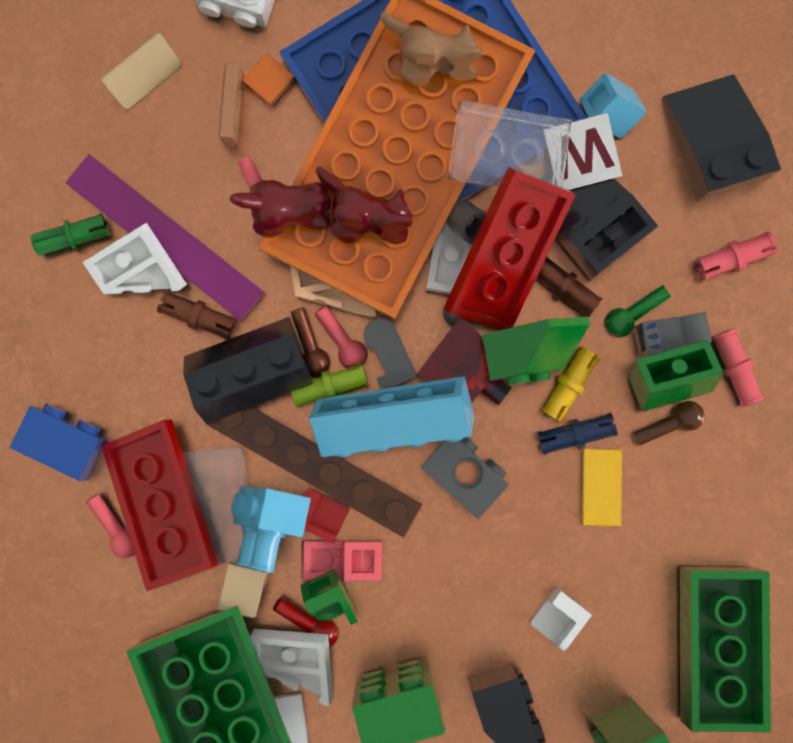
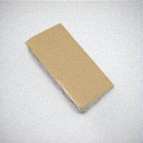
(142, 71)

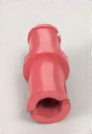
(736, 255)
(738, 367)

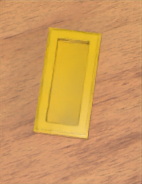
(601, 487)

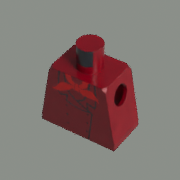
(462, 355)

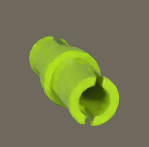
(331, 385)

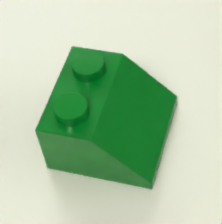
(533, 349)

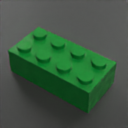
(725, 649)

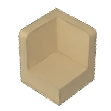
(242, 588)

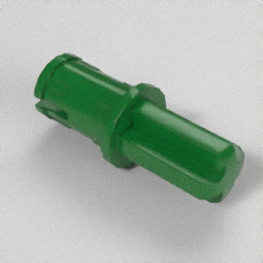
(69, 234)

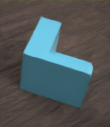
(617, 100)

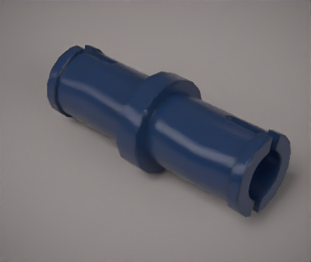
(577, 433)

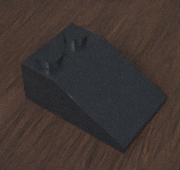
(720, 137)

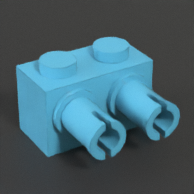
(265, 519)

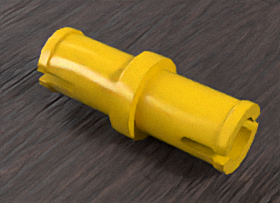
(570, 384)

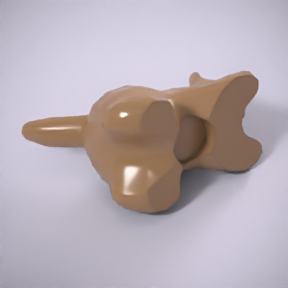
(429, 51)

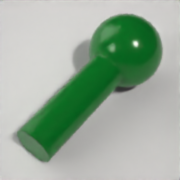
(621, 321)

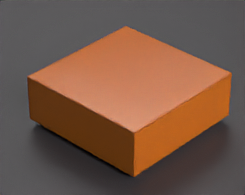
(268, 79)

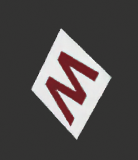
(591, 153)

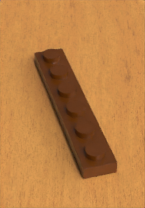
(328, 474)

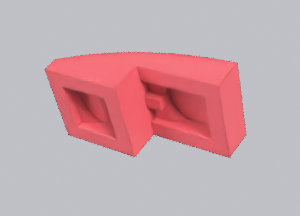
(349, 558)

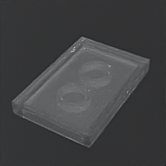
(498, 137)
(216, 480)

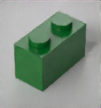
(675, 375)

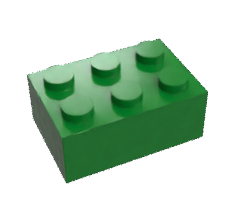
(398, 705)

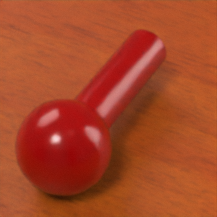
(305, 621)

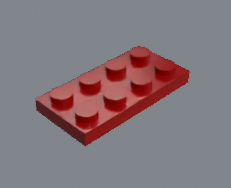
(509, 250)
(159, 505)

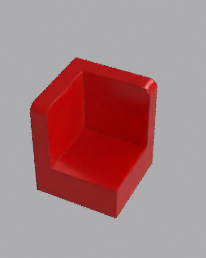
(324, 515)

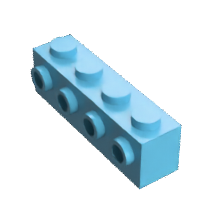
(393, 417)

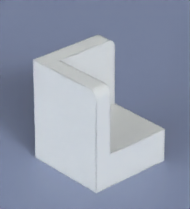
(560, 619)

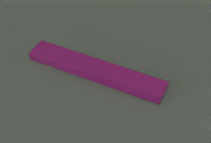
(186, 252)

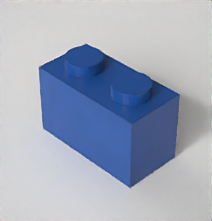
(59, 442)

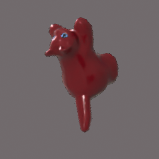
(279, 205)
(360, 212)

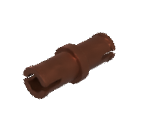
(568, 287)
(196, 315)

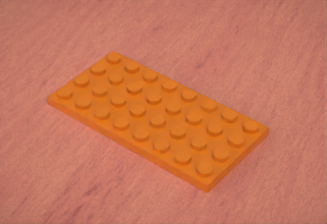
(392, 139)

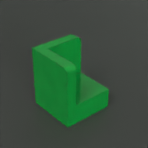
(327, 598)

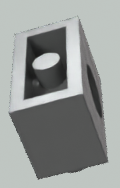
(473, 496)

